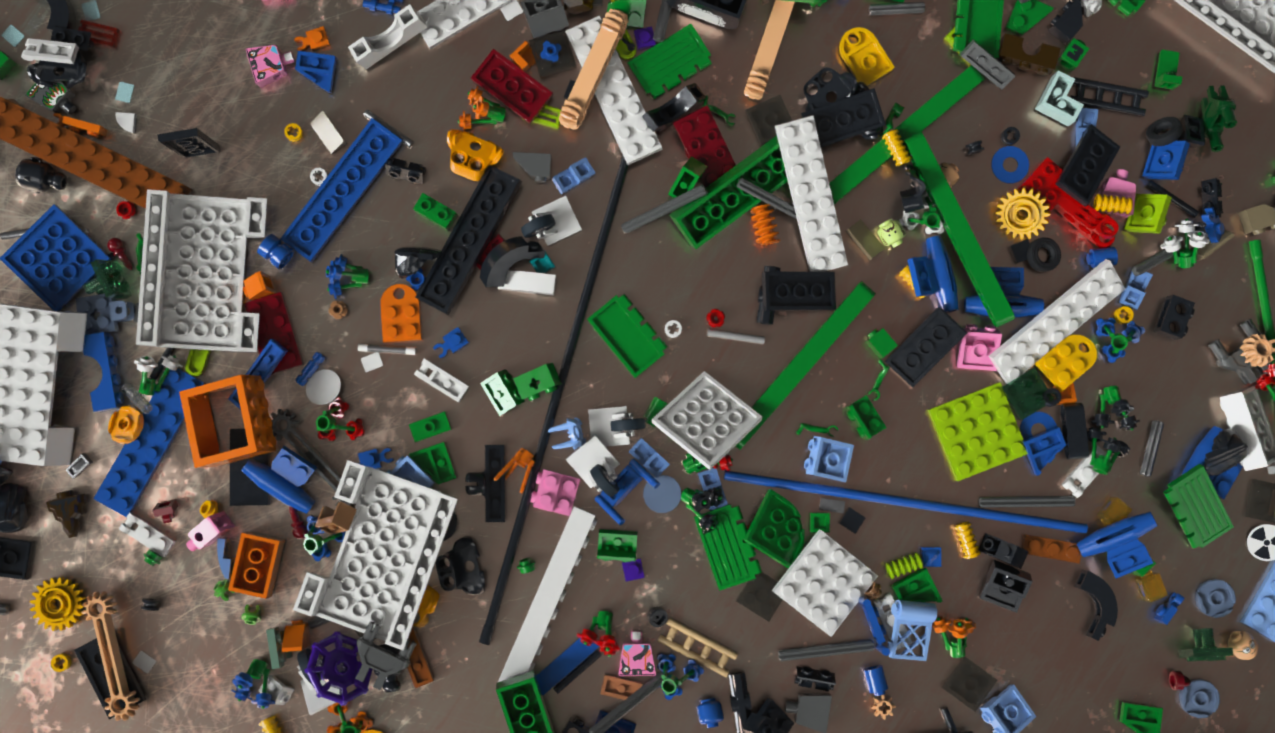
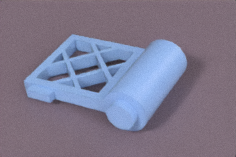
(912, 614)

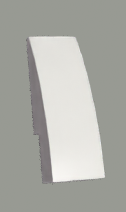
(530, 282)

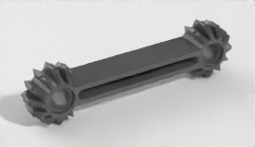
(312, 456)

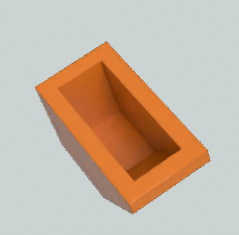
(258, 286)
(296, 636)

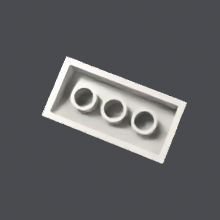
(1248, 418)

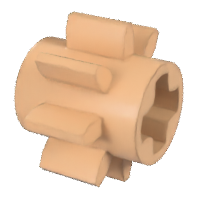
(886, 710)

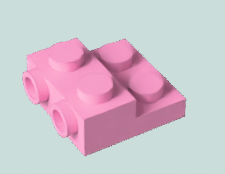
(977, 346)
(555, 492)

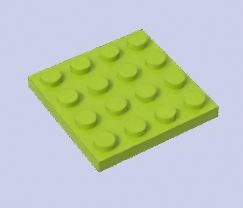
(978, 431)

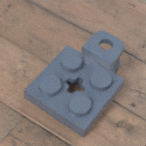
(110, 313)

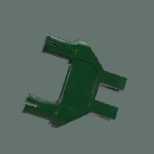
(1217, 115)

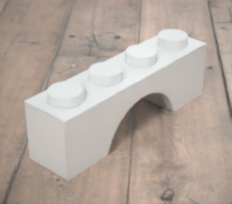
(372, 49)

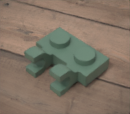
(275, 639)

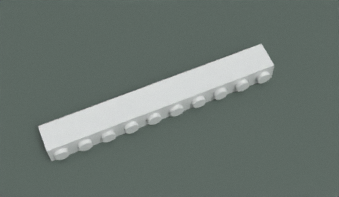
(549, 593)

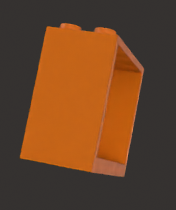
(201, 424)

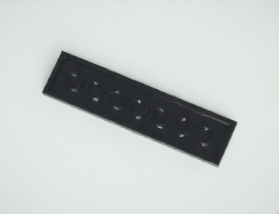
(468, 239)

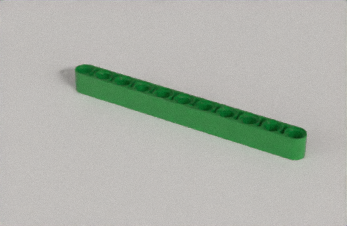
(912, 125)
(959, 230)
(810, 355)

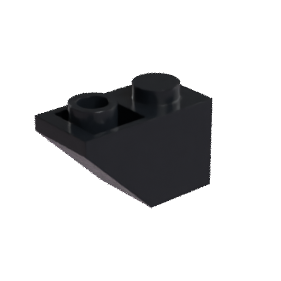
(1069, 23)
(1003, 551)

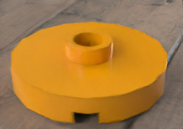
(126, 424)

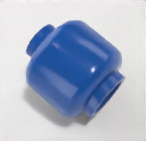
(710, 712)

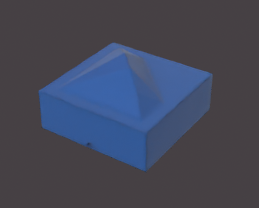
(931, 556)

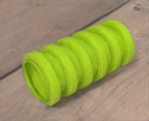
(904, 565)

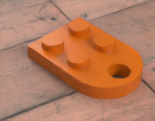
(400, 316)

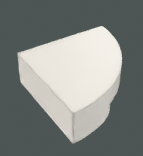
(127, 121)

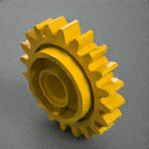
(1029, 202)
(46, 603)

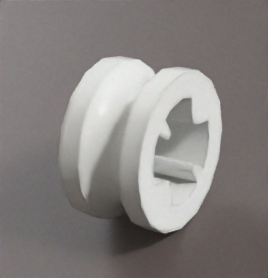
(314, 172)
(670, 323)

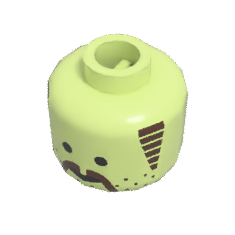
(891, 232)

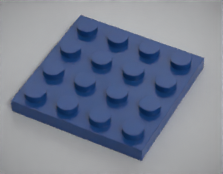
(54, 258)

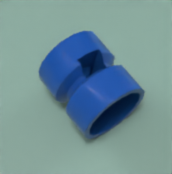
(273, 250)

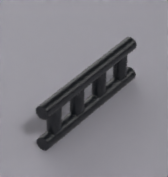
(1119, 91)

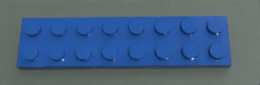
(341, 190)
(142, 457)

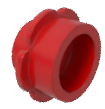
(121, 209)
(710, 317)

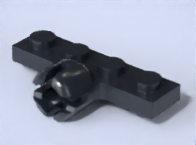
(486, 486)

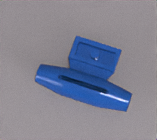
(935, 274)
(1011, 282)
(283, 478)
(1222, 482)
(1121, 543)

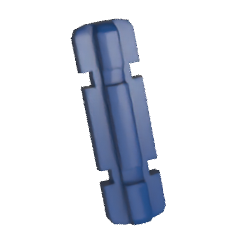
(310, 369)

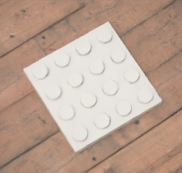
(707, 420)
(825, 582)

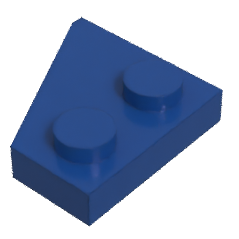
(317, 68)

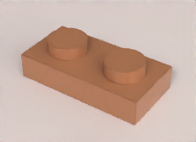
(619, 687)

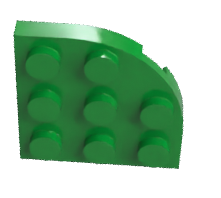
(777, 529)

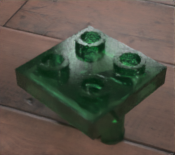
(108, 280)
(1026, 393)
(1205, 648)

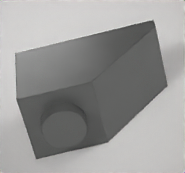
(536, 165)

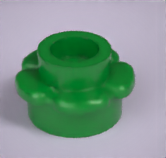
(152, 558)
(526, 565)

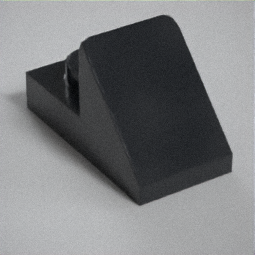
(1192, 131)

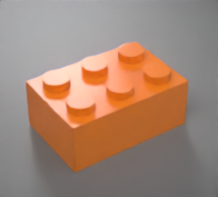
(256, 564)

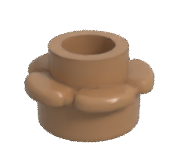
(338, 314)
(874, 591)

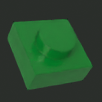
(820, 521)

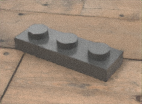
(987, 64)

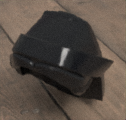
(411, 259)
(1226, 452)
(12, 508)

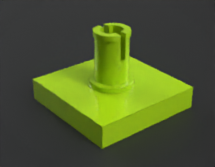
(1148, 213)

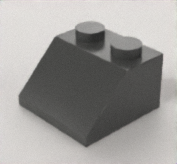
(544, 16)

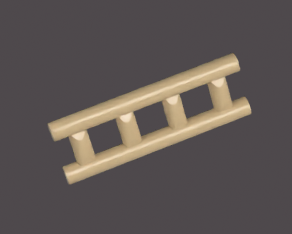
(709, 644)

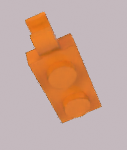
(76, 125)

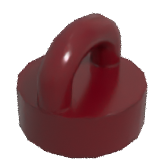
(1178, 680)

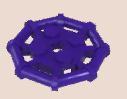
(329, 669)

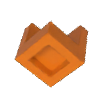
(523, 57)

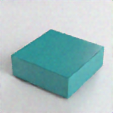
(542, 265)

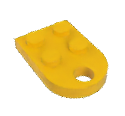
(866, 57)
(1067, 362)

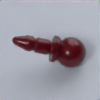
(116, 246)
(299, 530)

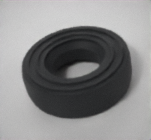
(1166, 138)
(1054, 252)

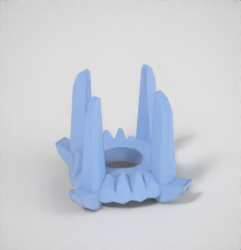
(575, 432)

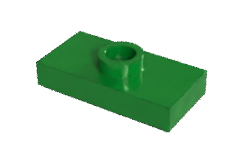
(430, 427)

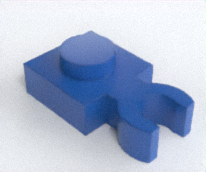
(1214, 227)
(453, 341)
(373, 458)
(1167, 610)

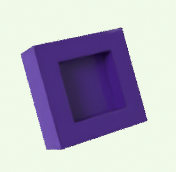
(644, 38)
(633, 570)

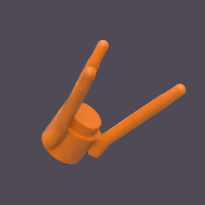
(522, 458)

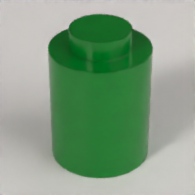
(653, 409)

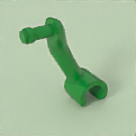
(895, 111)
(721, 113)
(139, 248)
(879, 380)
(816, 429)

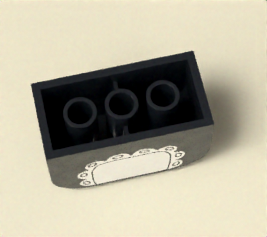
(717, 12)

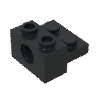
(1006, 586)
(768, 720)

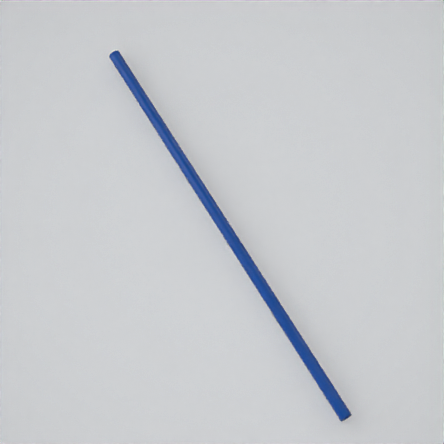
(905, 501)

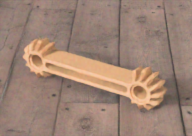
(768, 49)
(576, 105)
(1251, 353)
(111, 656)

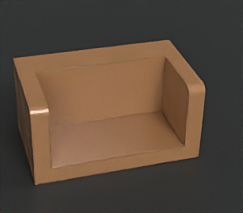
(335, 520)

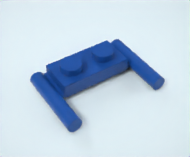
(626, 481)
(877, 630)

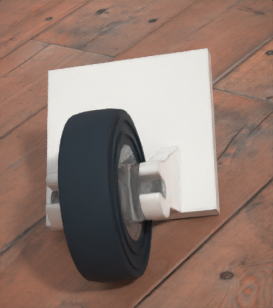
(552, 222)
(614, 425)
(596, 466)
(313, 703)

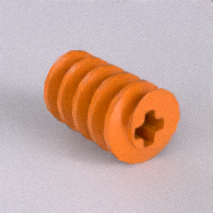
(763, 223)

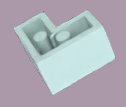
(1055, 101)

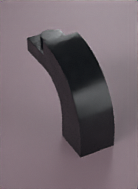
(61, 14)
(674, 109)
(504, 256)
(1104, 601)

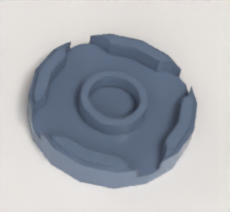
(664, 497)
(1215, 598)
(1199, 698)

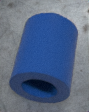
(1098, 255)
(876, 680)

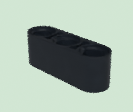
(1074, 431)

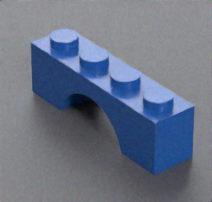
(107, 394)

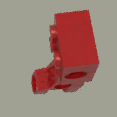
(1086, 219)

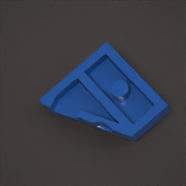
(1043, 448)

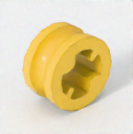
(291, 137)
(1122, 320)
(54, 662)

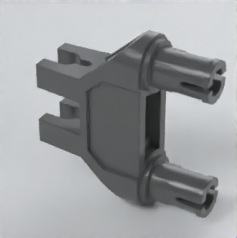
(1233, 360)
(380, 659)

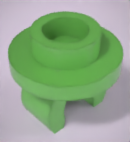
(220, 589)
(251, 617)

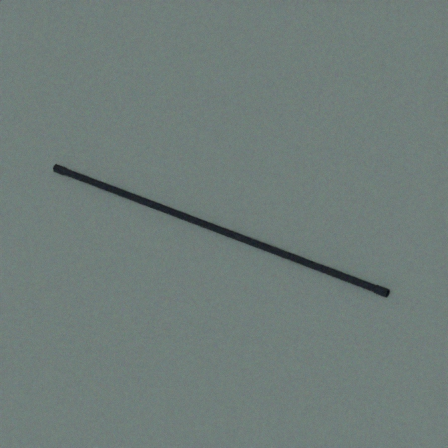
(488, 628)

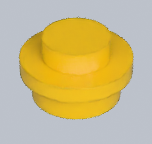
(209, 508)

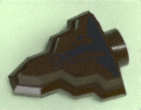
(68, 509)

